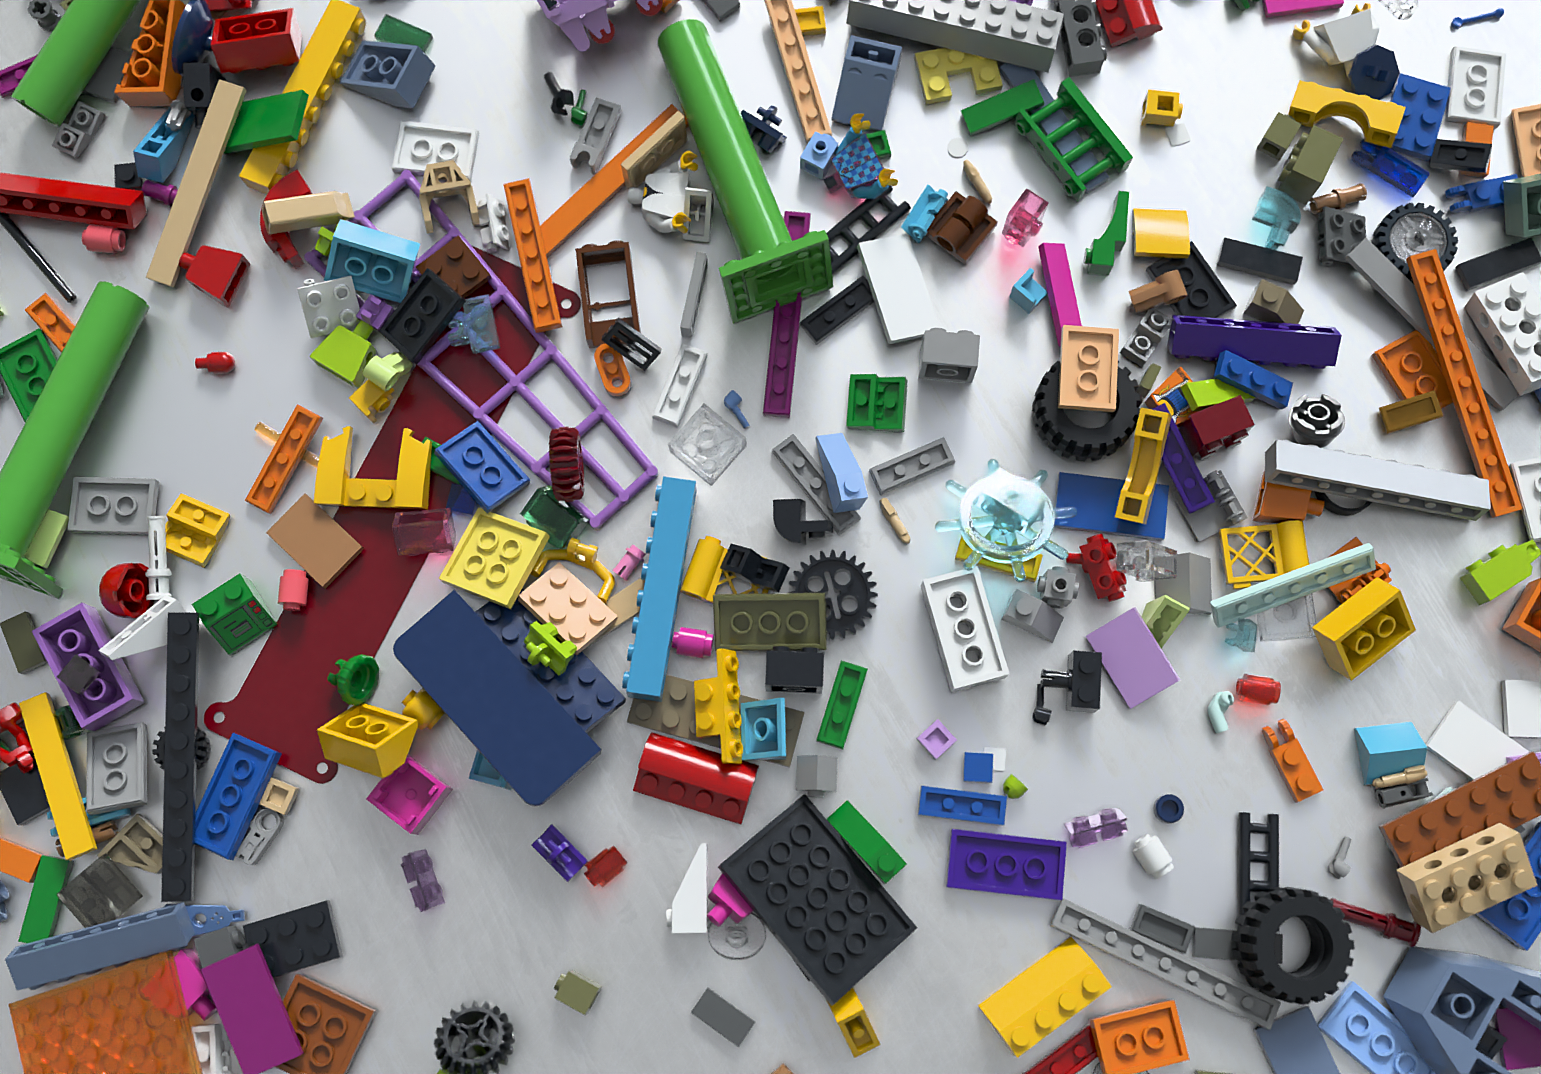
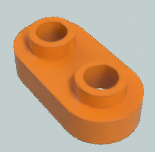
(612, 371)

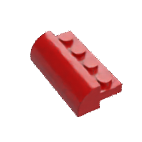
(1128, 19)
(694, 778)

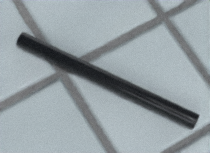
(37, 258)

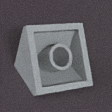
(1192, 583)

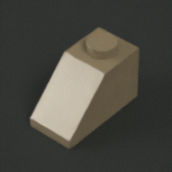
(1273, 304)

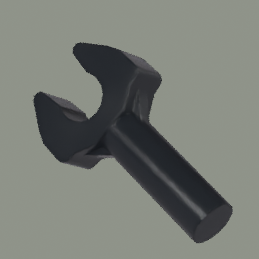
(561, 96)

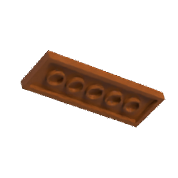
(1501, 796)

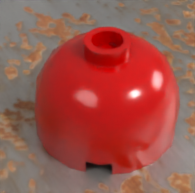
(125, 590)

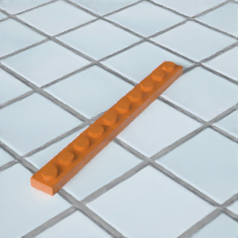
(1463, 381)

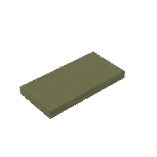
(769, 620)

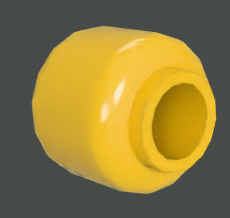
(423, 708)

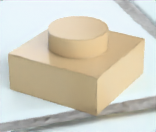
(279, 796)

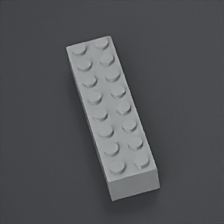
(983, 28)

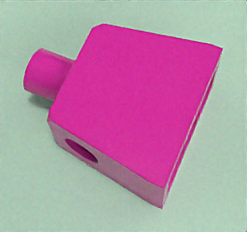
(727, 903)
(193, 984)

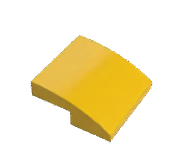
(1160, 233)
(194, 529)

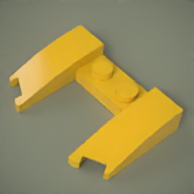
(336, 487)

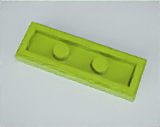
(1211, 392)

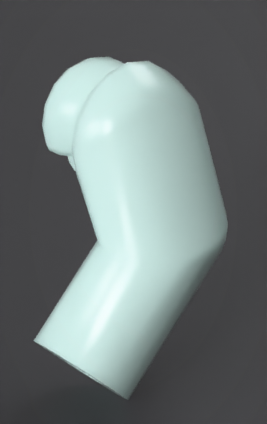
(1217, 709)

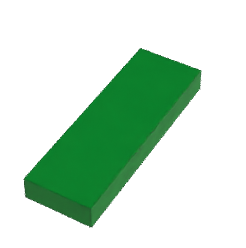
(1002, 107)
(841, 705)
(44, 903)

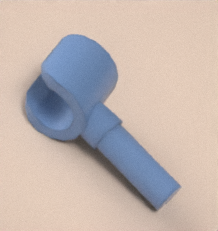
(731, 401)

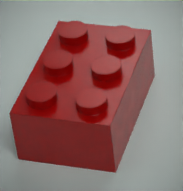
(256, 41)

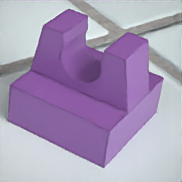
(375, 312)

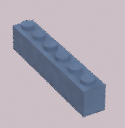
(100, 946)

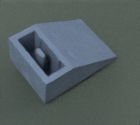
(866, 81)

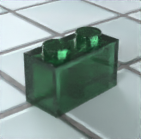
(554, 517)

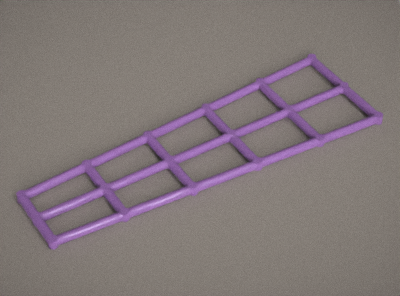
(515, 382)

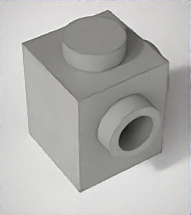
(816, 774)

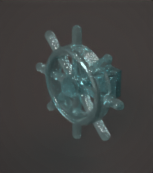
(1012, 508)

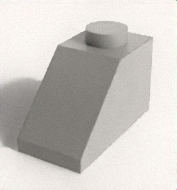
(1032, 616)

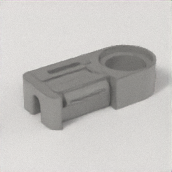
(258, 838)

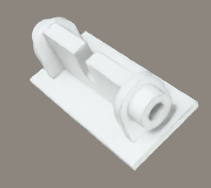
(492, 212)

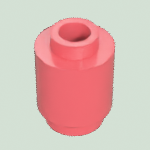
(104, 239)
(293, 589)

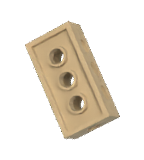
(1466, 877)

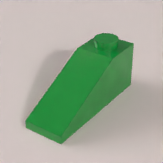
(866, 842)

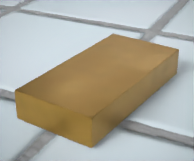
(1410, 412)

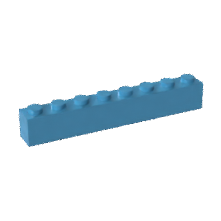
(661, 589)

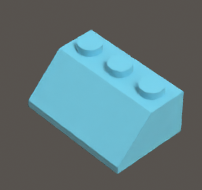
(374, 259)

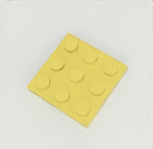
(494, 558)

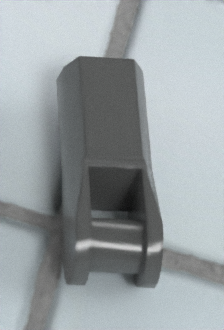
(1402, 794)

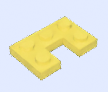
(937, 64)

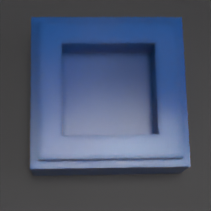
(978, 767)

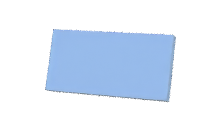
(1371, 1034)

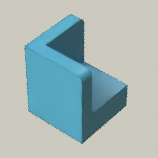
(1027, 292)

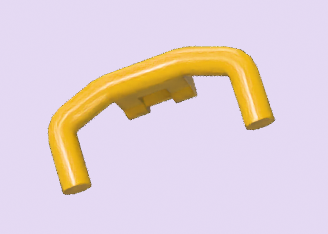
(583, 556)

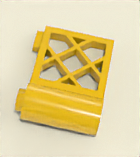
(1287, 547)
(705, 571)

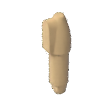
(974, 176)
(891, 516)
(1408, 776)

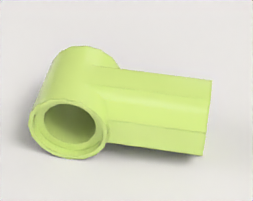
(387, 370)

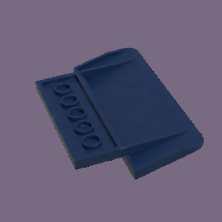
(512, 711)

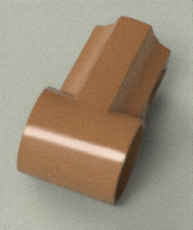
(1164, 290)

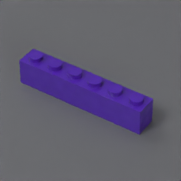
(1254, 341)

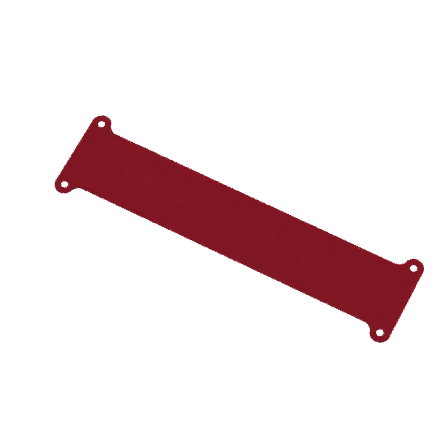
(289, 684)

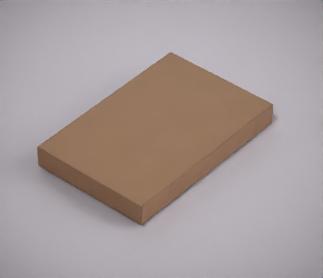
(315, 540)

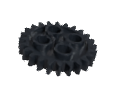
(857, 589)

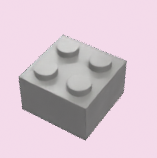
(949, 355)

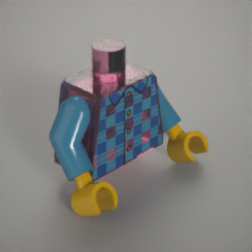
(859, 165)

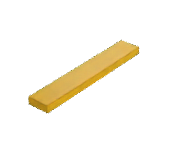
(57, 776)

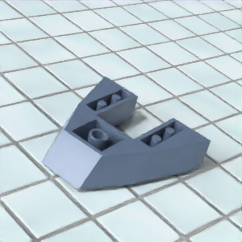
(1449, 1001)

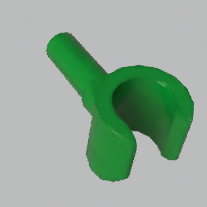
(578, 115)

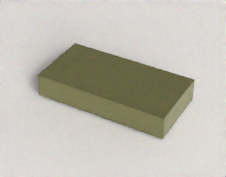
(22, 642)

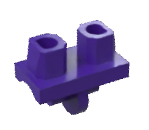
(559, 853)

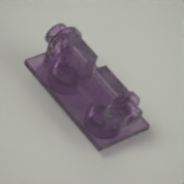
(1108, 822)
(419, 867)

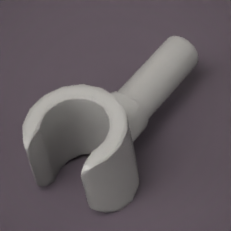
(1337, 865)

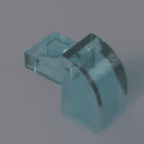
(1280, 213)

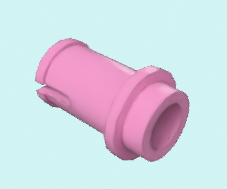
(630, 561)

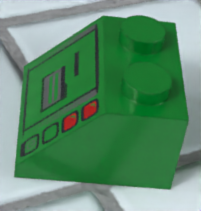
(235, 614)

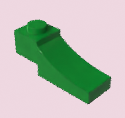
(1101, 251)

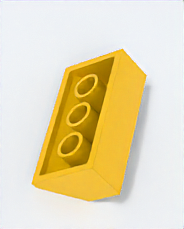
(1044, 996)

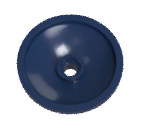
(192, 35)

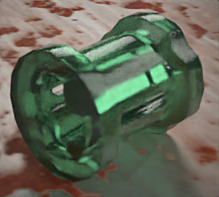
(69, 723)

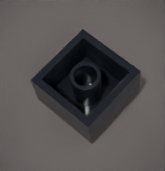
(794, 670)

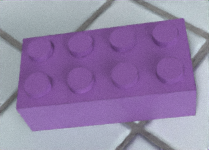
(84, 633)

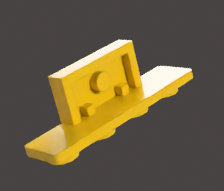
(719, 707)

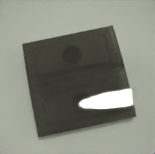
(99, 893)

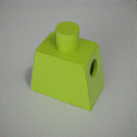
(346, 353)

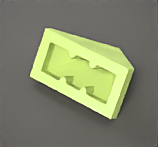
(1163, 617)

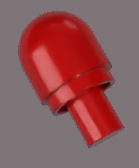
(216, 362)

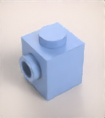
(818, 155)

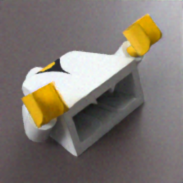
(1341, 38)
(665, 195)

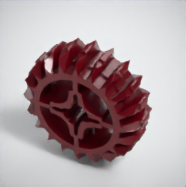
(566, 464)

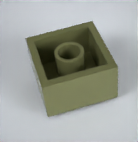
(1309, 164)

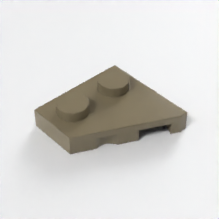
(137, 846)

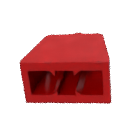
(215, 272)

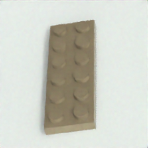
(677, 716)

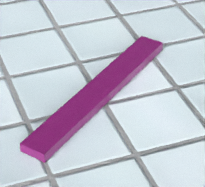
(784, 337)

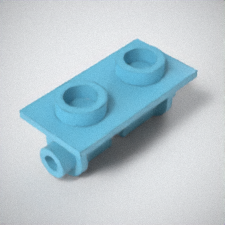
(924, 212)

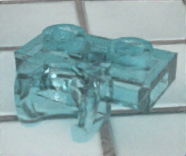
(475, 325)

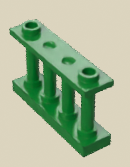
(1084, 117)

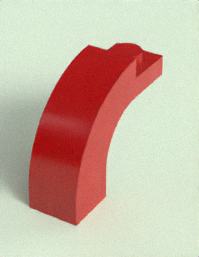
(289, 186)

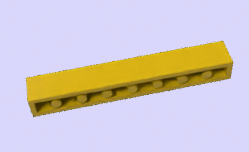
(315, 74)

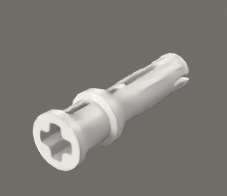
(158, 572)

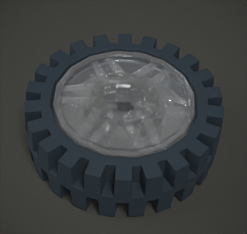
(1416, 225)

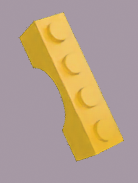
(1376, 118)
(1144, 466)

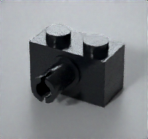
(1080, 680)

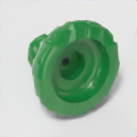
(356, 679)

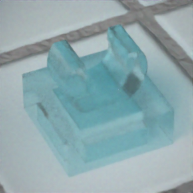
(1245, 636)

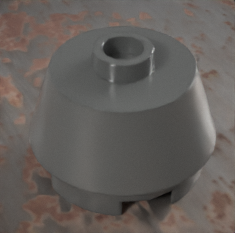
(1316, 420)

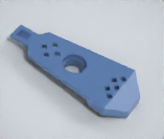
(209, 911)

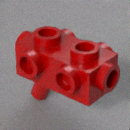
(1099, 561)

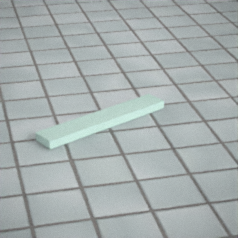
(1293, 585)

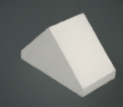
(699, 208)

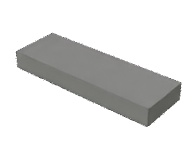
(694, 294)
(912, 466)

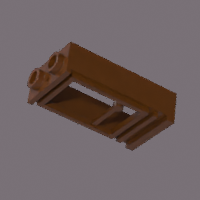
(591, 256)

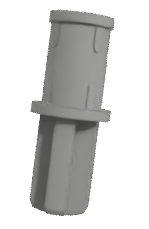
(178, 112)

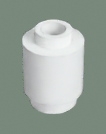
(1153, 856)

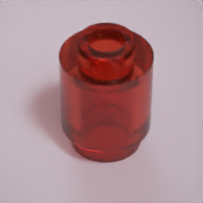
(1258, 689)
(605, 866)

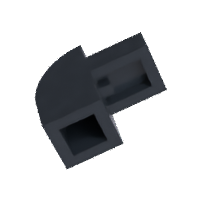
(791, 522)

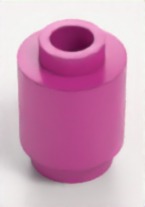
(692, 642)

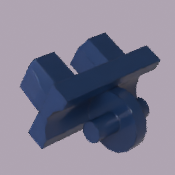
(771, 136)

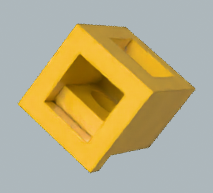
(1161, 108)
(371, 399)

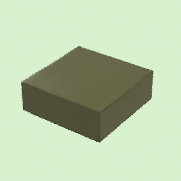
(1148, 379)

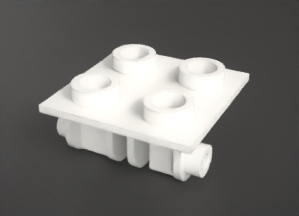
(329, 305)

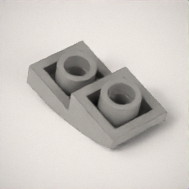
(80, 130)
(1146, 336)

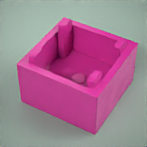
(410, 795)

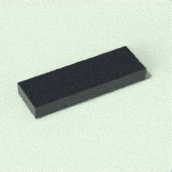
(1259, 260)
(1498, 263)
(838, 310)

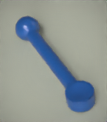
(1457, 21)

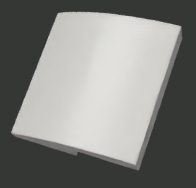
(215, 1050)

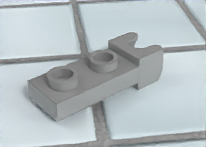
(595, 134)

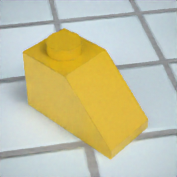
(854, 1024)

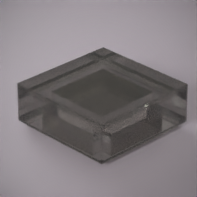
(78, 674)

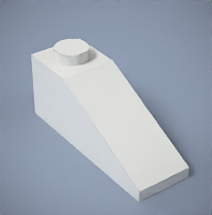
(145, 632)
(691, 901)

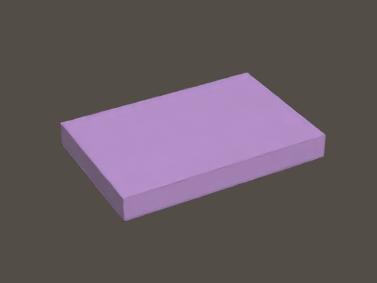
(1133, 657)

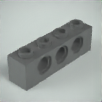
(1080, 58)

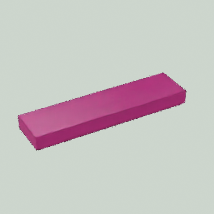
(1059, 286)

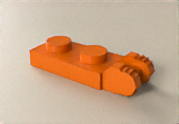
(1292, 763)

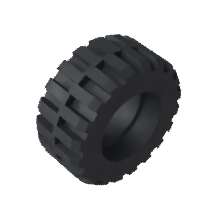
(1077, 439)
(1328, 950)

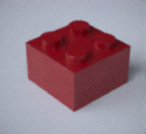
(1216, 427)

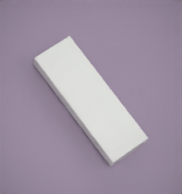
(679, 385)

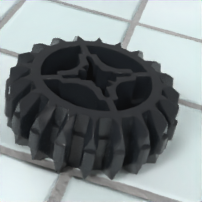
(483, 1020)

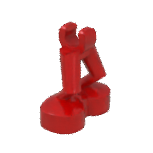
(9, 720)

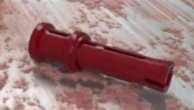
(1386, 924)

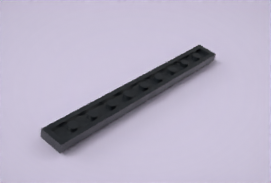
(180, 757)

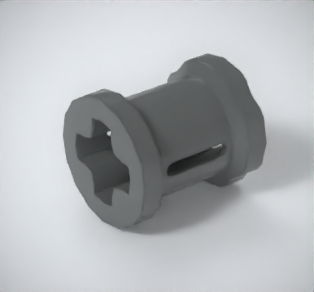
(45, 15)

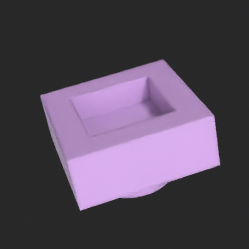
(936, 739)

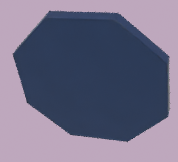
(1374, 72)

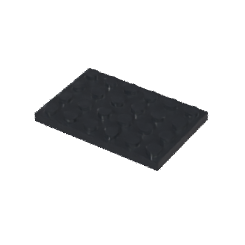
(817, 898)

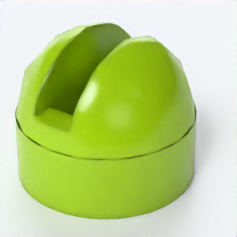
(1014, 787)

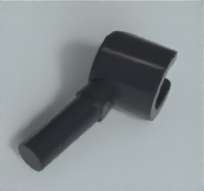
(1040, 714)

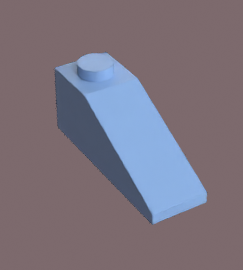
(841, 473)

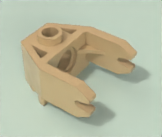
(455, 184)

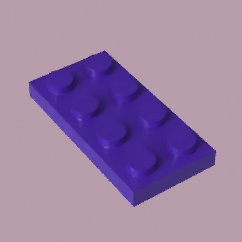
(1006, 864)

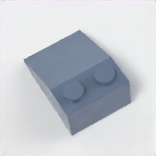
(389, 72)

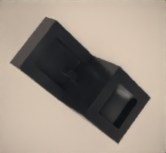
(754, 568)

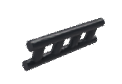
(876, 228)
(1246, 856)

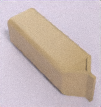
(306, 211)

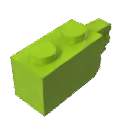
(1501, 571)

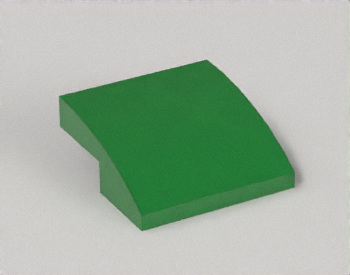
(877, 403)

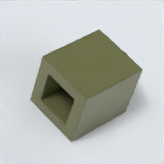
(1279, 136)
(576, 991)

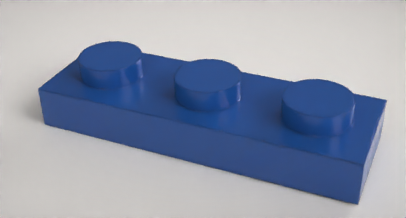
(1253, 379)
(962, 805)

